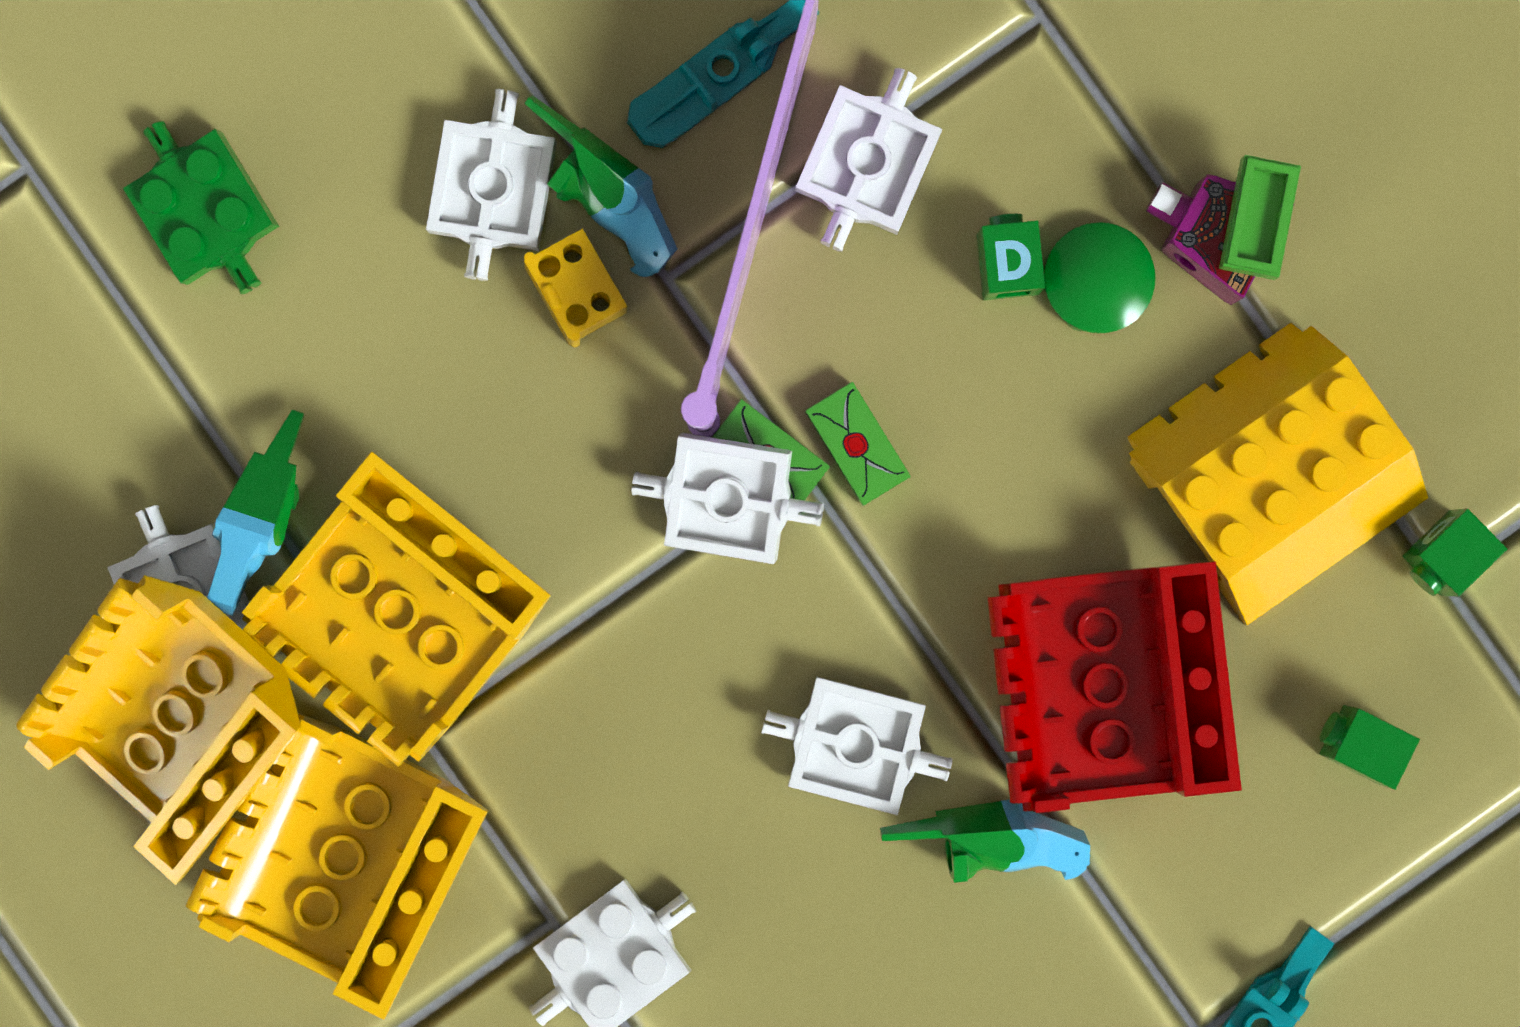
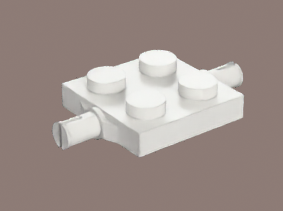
(868, 159)
(491, 185)
(727, 498)
(177, 559)
(857, 745)
(612, 958)

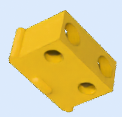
(573, 287)

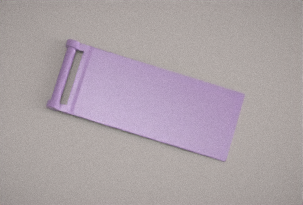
(700, 407)

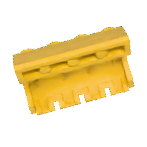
(1280, 467)
(394, 612)
(166, 712)
(339, 862)

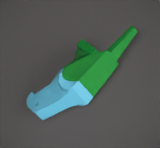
(611, 192)
(255, 516)
(999, 839)

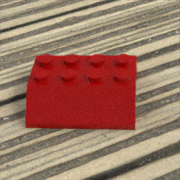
(1115, 686)

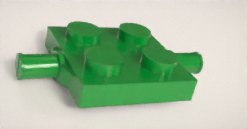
(201, 207)

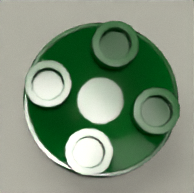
(1099, 278)

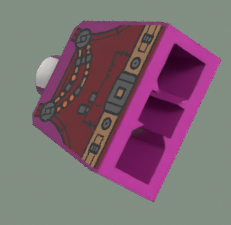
(1200, 233)

